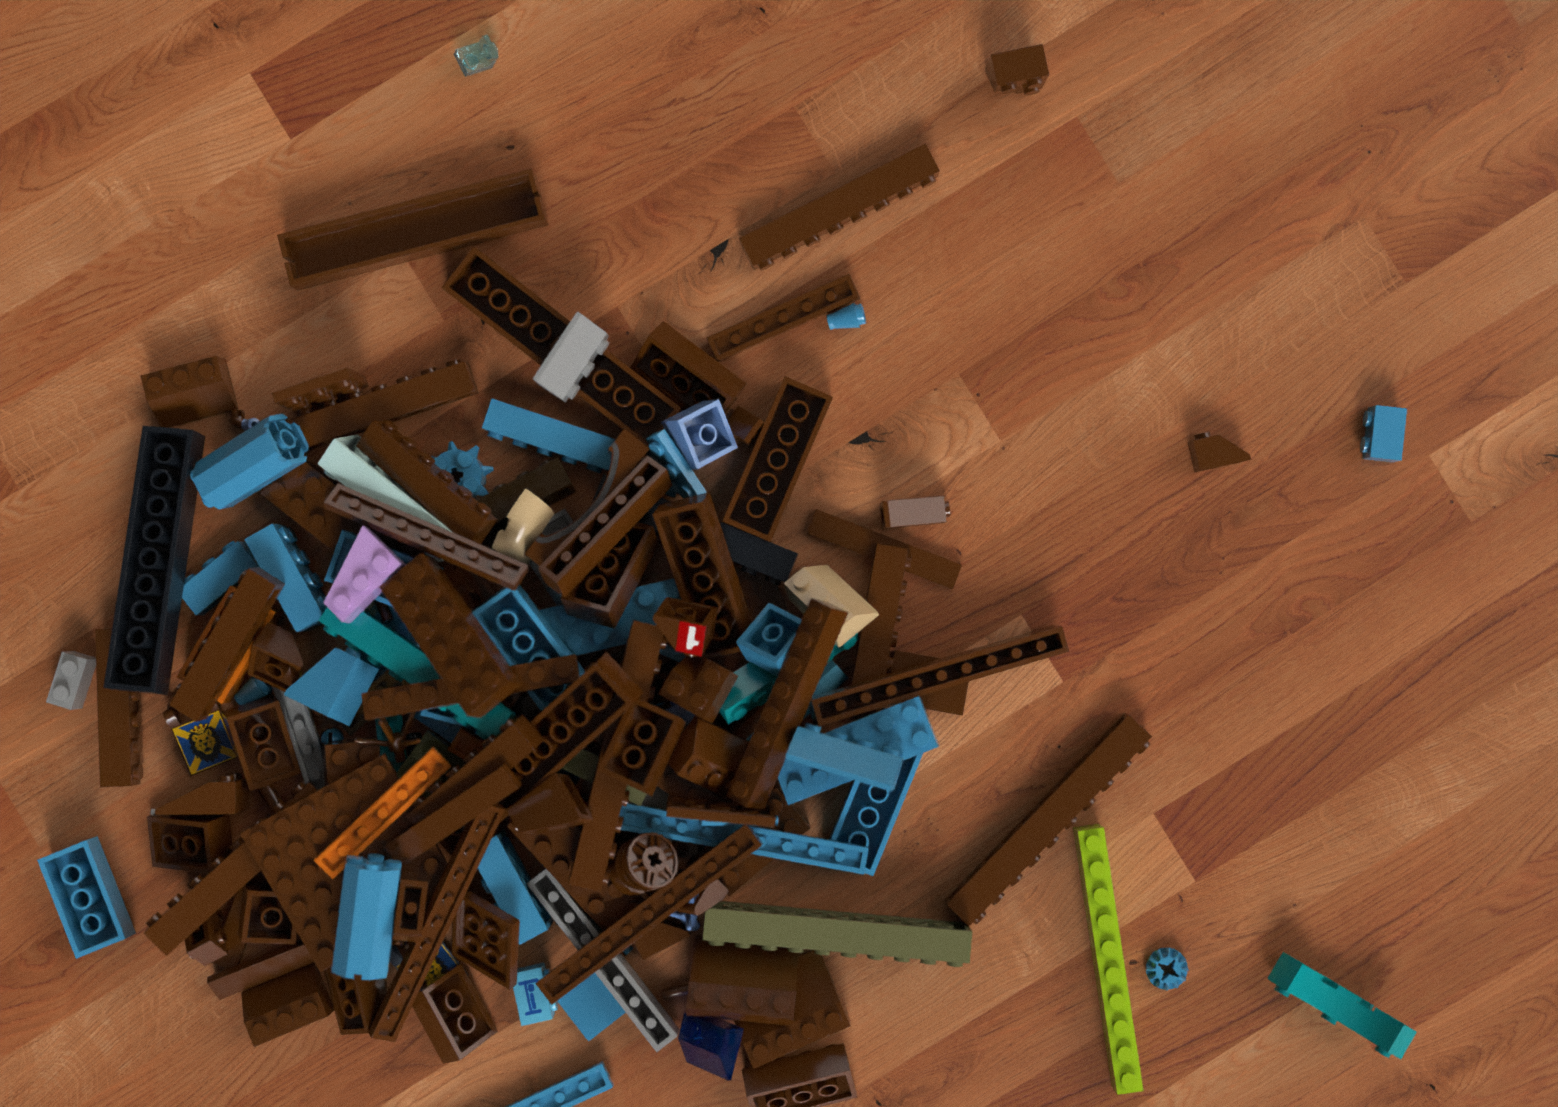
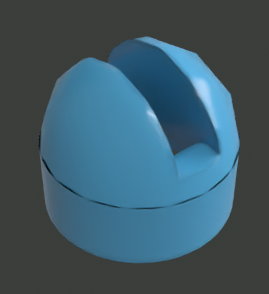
(336, 735)

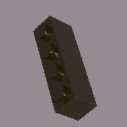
(546, 482)

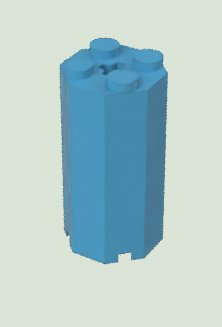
(249, 462)
(366, 917)

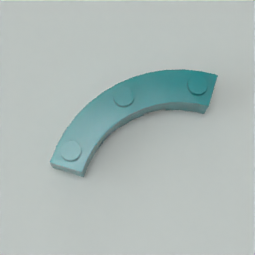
(1341, 1006)

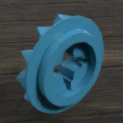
(1166, 956)

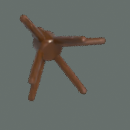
(395, 741)

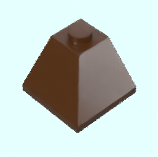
(275, 658)

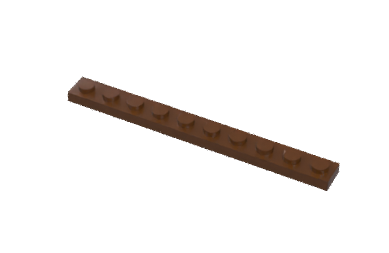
(649, 913)
(436, 924)

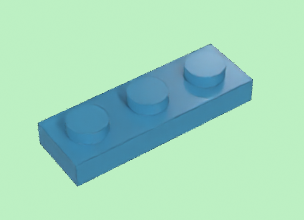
(677, 467)

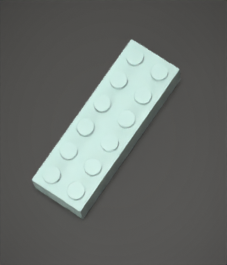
(357, 471)

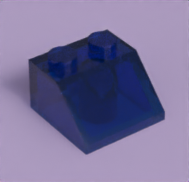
(710, 1044)

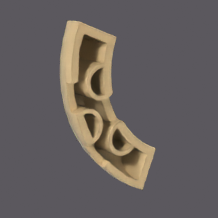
(524, 525)

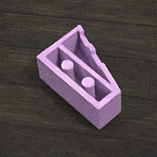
(361, 575)

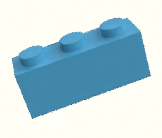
(209, 586)

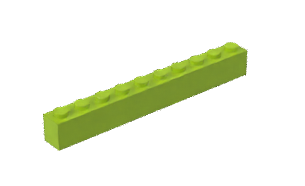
(1108, 959)

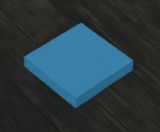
(591, 1006)

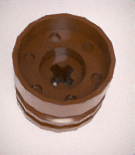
(643, 864)

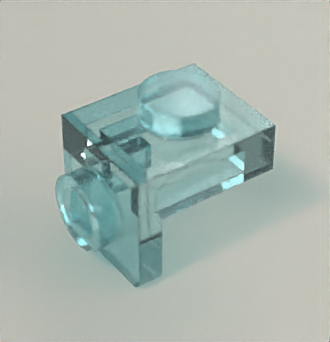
(477, 56)

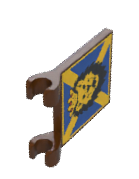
(202, 742)

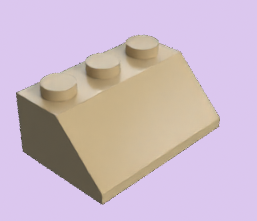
(826, 585)

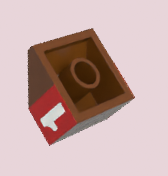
(686, 625)

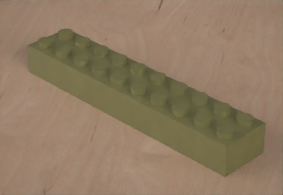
(838, 932)

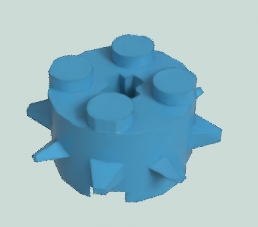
(467, 463)

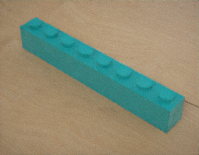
(405, 662)

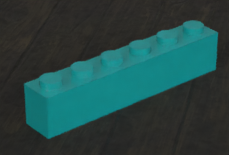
(755, 686)

